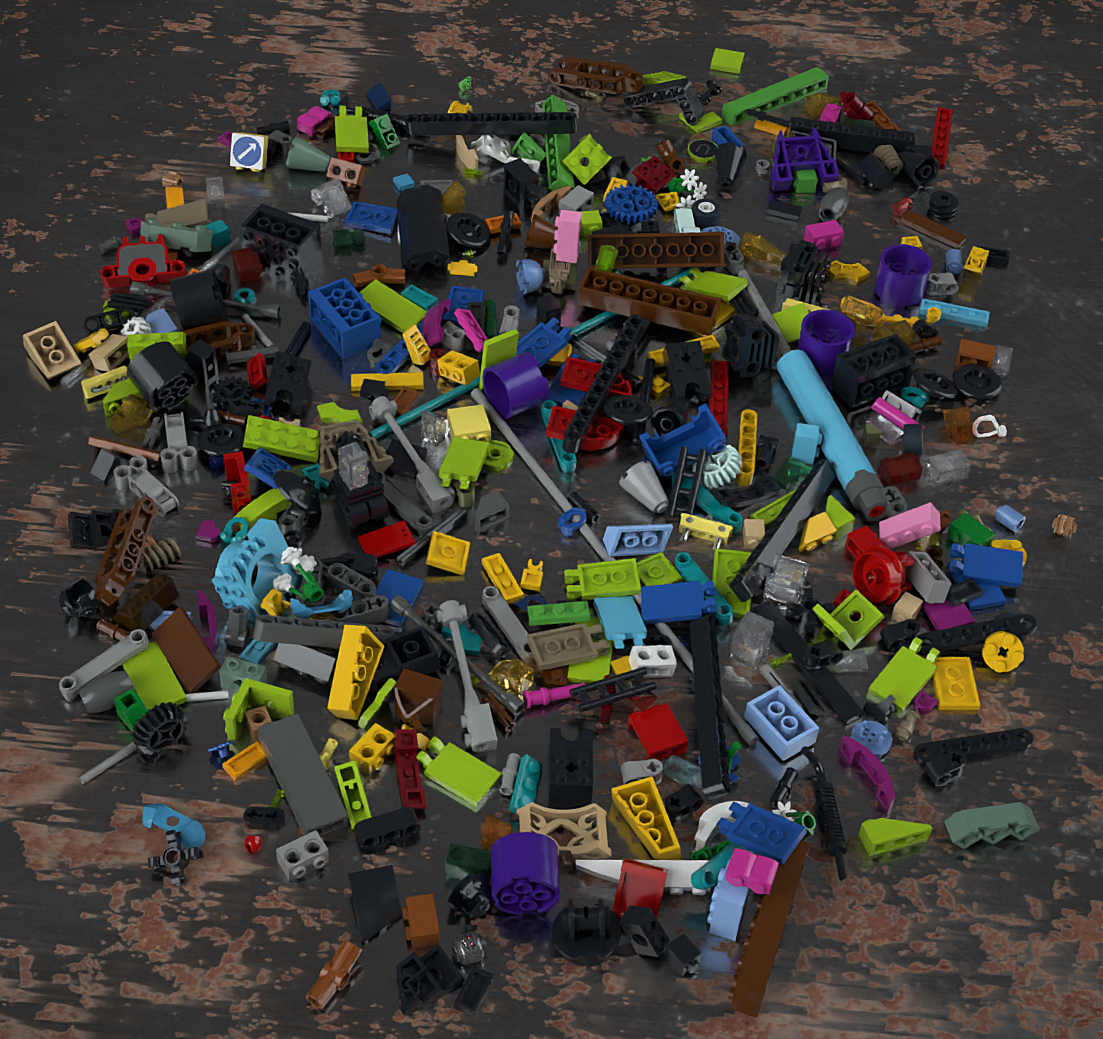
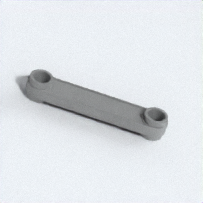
(508, 622)
(104, 663)

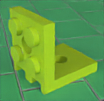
(593, 152)
(840, 621)
(252, 695)

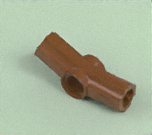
(380, 273)
(334, 975)

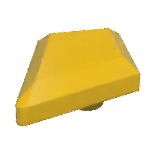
(668, 200)

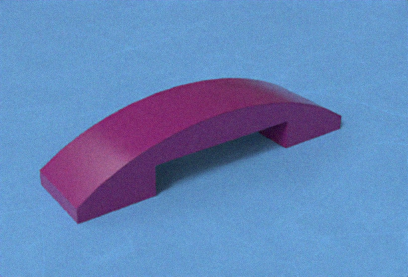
(431, 326)
(207, 611)
(856, 752)

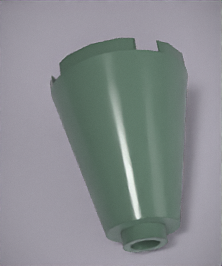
(307, 157)

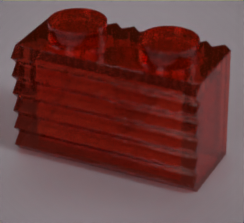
(247, 264)
(900, 469)

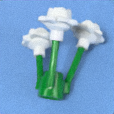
(303, 565)

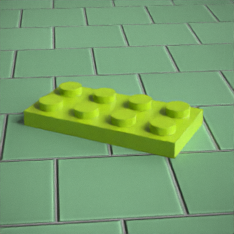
(282, 438)

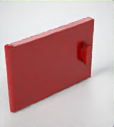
(387, 539)

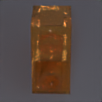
(959, 424)
(493, 830)

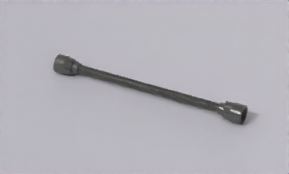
(267, 310)
(510, 701)

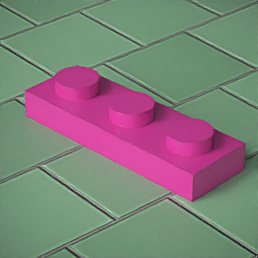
(472, 328)

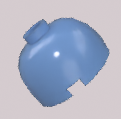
(530, 275)

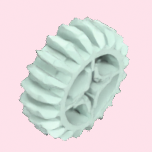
(720, 467)

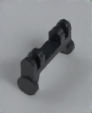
(713, 89)

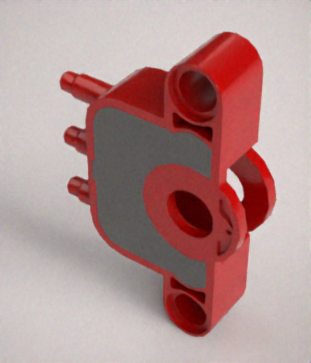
(140, 259)

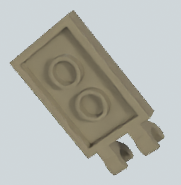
(188, 214)
(567, 645)

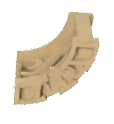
(546, 820)

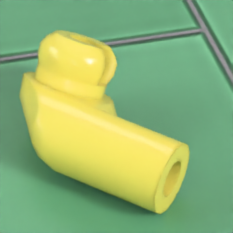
(327, 752)

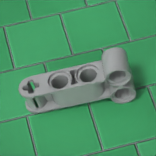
(177, 453)
(144, 484)

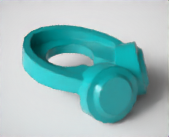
(325, 100)
(251, 299)
(919, 400)
(226, 535)

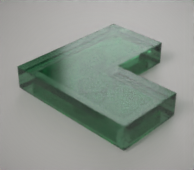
(789, 471)

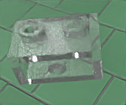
(353, 465)
(947, 467)

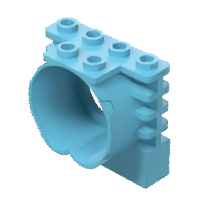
(237, 563)

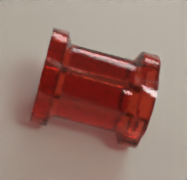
(899, 208)

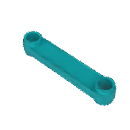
(566, 460)
(710, 505)
(691, 572)
(708, 874)

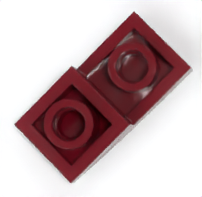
(605, 710)

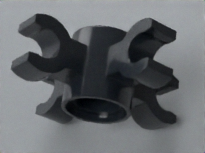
(805, 610)
(184, 856)

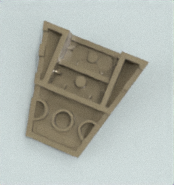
(328, 452)

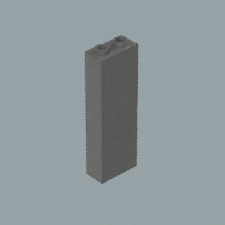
(302, 776)

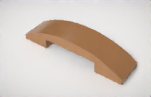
(551, 200)

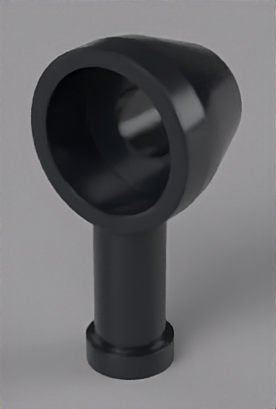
(211, 417)

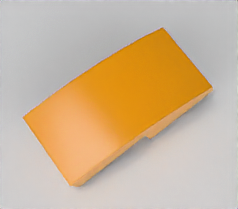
(174, 197)

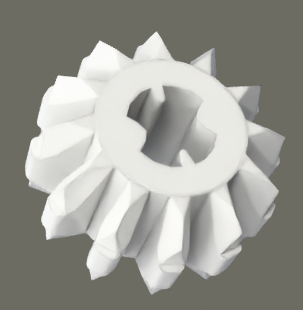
(136, 326)

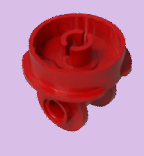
(881, 574)

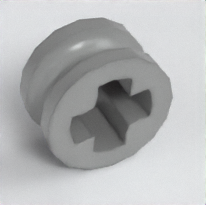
(762, 166)

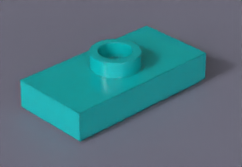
(419, 297)

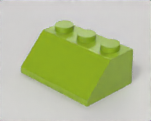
(138, 342)

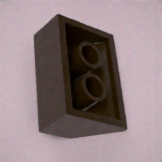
(147, 604)

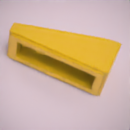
(419, 351)

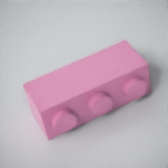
(567, 236)
(909, 526)

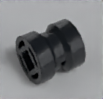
(294, 539)

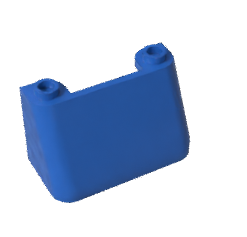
(698, 434)

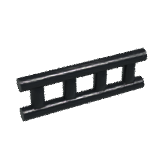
(696, 476)
(606, 697)

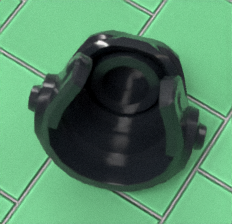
(79, 599)
(472, 895)

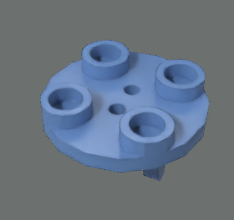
(879, 742)

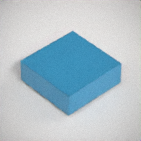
(403, 182)

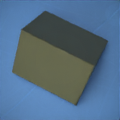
(871, 435)

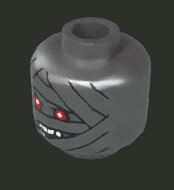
(468, 948)

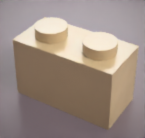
(110, 353)

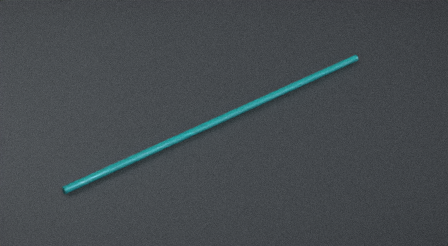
(462, 389)

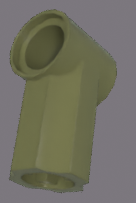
(466, 498)

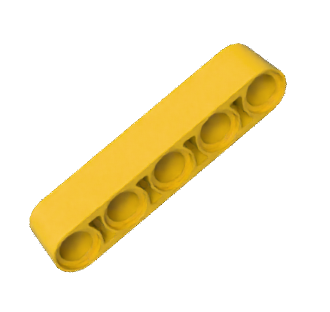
(747, 446)

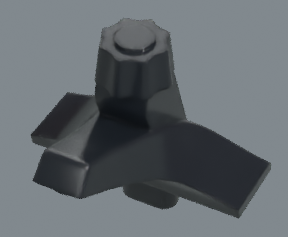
(878, 711)

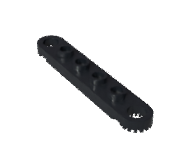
(975, 633)
(976, 745)

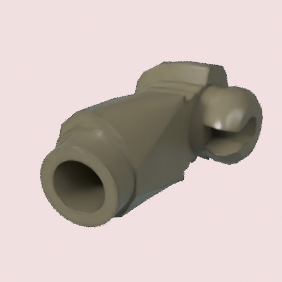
(831, 185)
(907, 726)

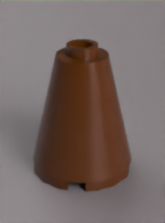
(540, 233)

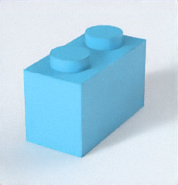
(806, 442)

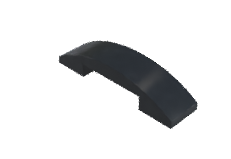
(747, 495)

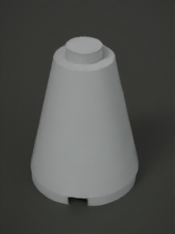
(645, 487)

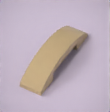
(467, 156)

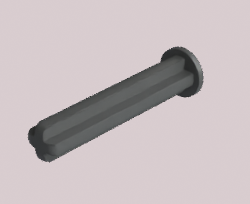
(244, 356)

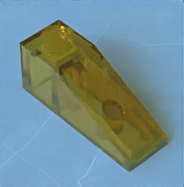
(760, 250)

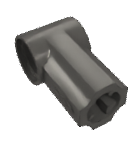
(237, 627)

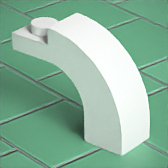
(708, 822)

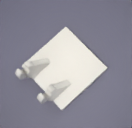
(492, 146)

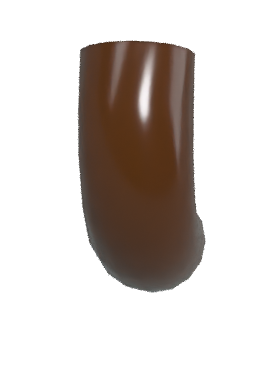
(670, 156)

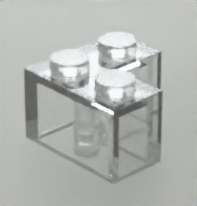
(332, 197)

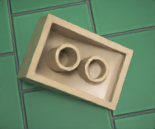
(50, 350)

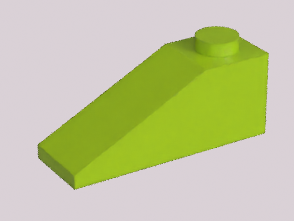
(353, 792)
(890, 834)

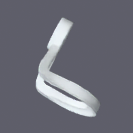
(1000, 429)

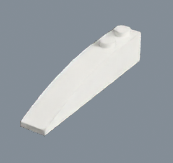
(677, 879)

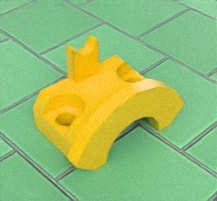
(457, 107)
(274, 603)

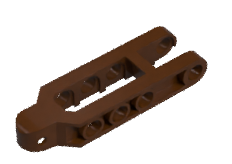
(581, 70)
(229, 336)
(124, 536)

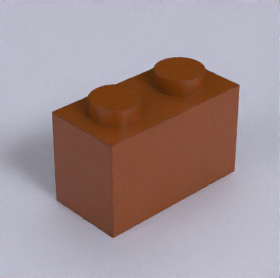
(975, 353)
(422, 921)

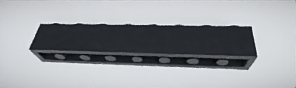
(854, 136)

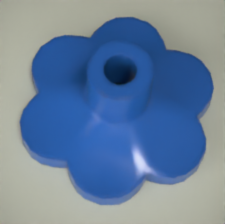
(221, 748)

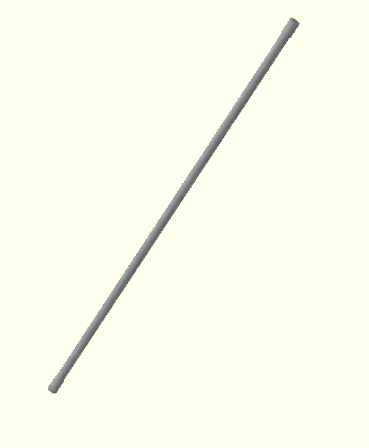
(743, 728)

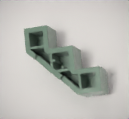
(177, 235)
(991, 824)

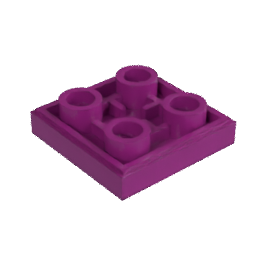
(945, 616)

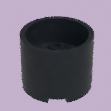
(198, 299)
(161, 376)

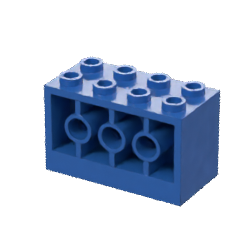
(344, 317)

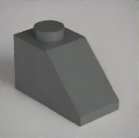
(491, 510)

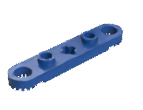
(396, 356)

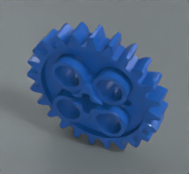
(631, 204)

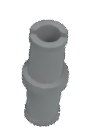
(509, 774)

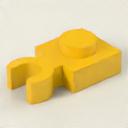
(658, 386)
(532, 576)

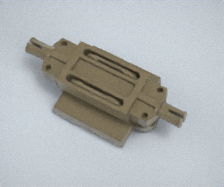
(559, 274)

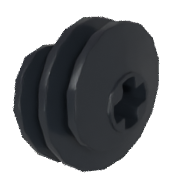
(943, 204)

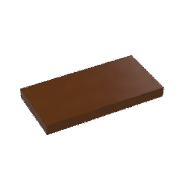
(186, 650)

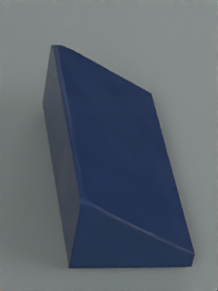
(379, 97)

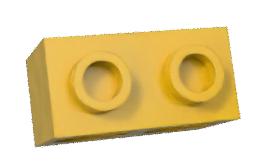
(458, 367)
(370, 747)

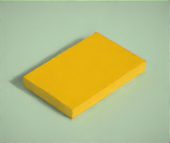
(955, 684)

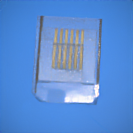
(786, 580)
(751, 640)

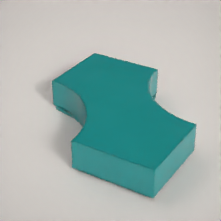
(470, 640)

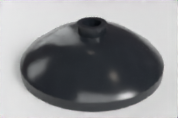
(298, 490)

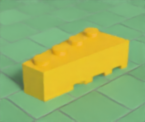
(354, 671)
(646, 815)

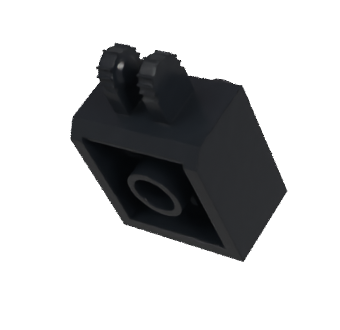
(521, 182)

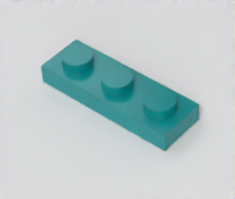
(526, 783)

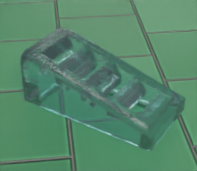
(686, 766)

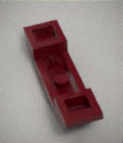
(408, 769)

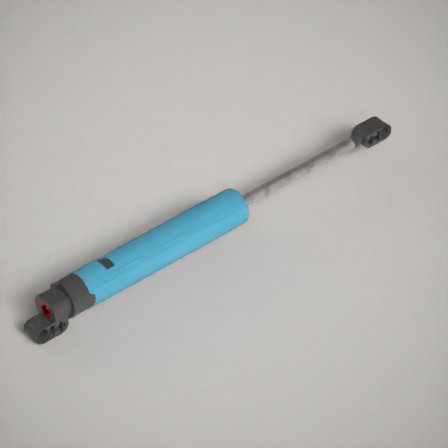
(820, 409)

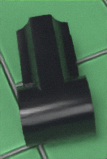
(765, 450)

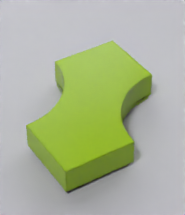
(332, 413)

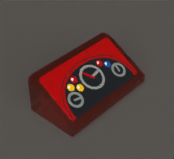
(643, 700)

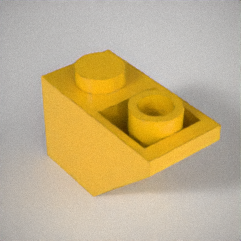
(976, 261)
(816, 531)

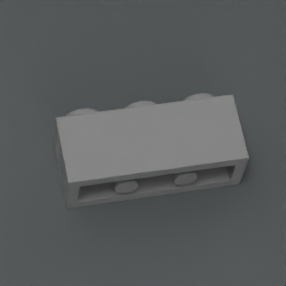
(927, 578)

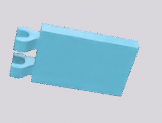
(620, 620)

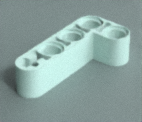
(684, 221)

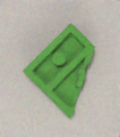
(528, 149)

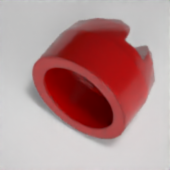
(253, 844)

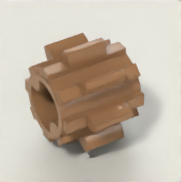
(172, 179)
(1064, 525)

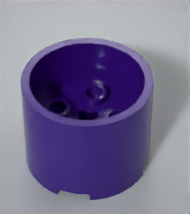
(902, 275)
(824, 337)
(515, 385)
(525, 873)

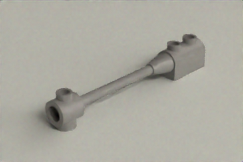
(427, 480)
(476, 716)

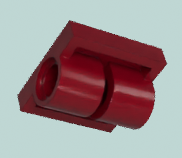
(855, 107)
(653, 175)

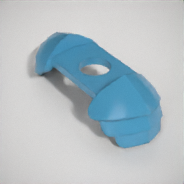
(340, 604)
(191, 830)

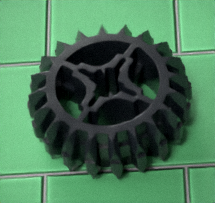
(159, 728)

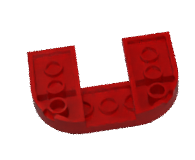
(605, 431)

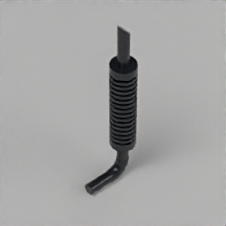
(397, 120)
(829, 814)

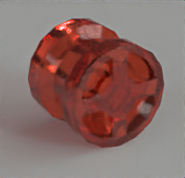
(434, 355)

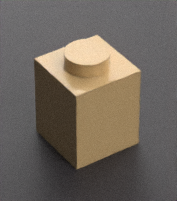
(752, 532)
(906, 608)

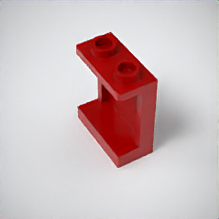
(234, 472)
(658, 732)
(639, 886)

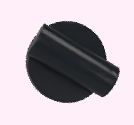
(226, 487)

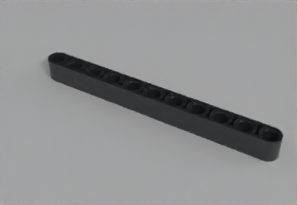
(491, 123)
(602, 384)
(782, 530)
(709, 708)

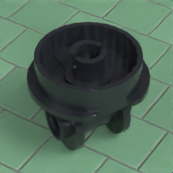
(591, 921)

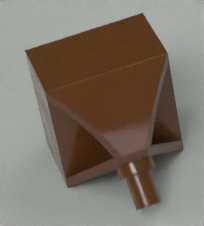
(418, 698)

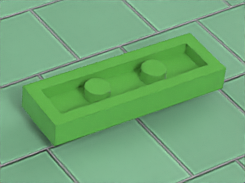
(558, 613)

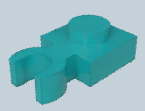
(313, 473)

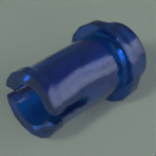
(216, 461)

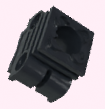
(802, 270)
(749, 345)
(362, 502)

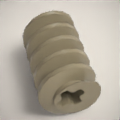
(890, 158)
(159, 553)

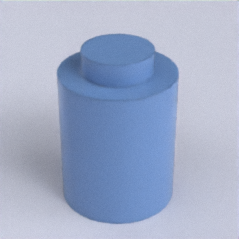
(954, 261)
(1010, 517)

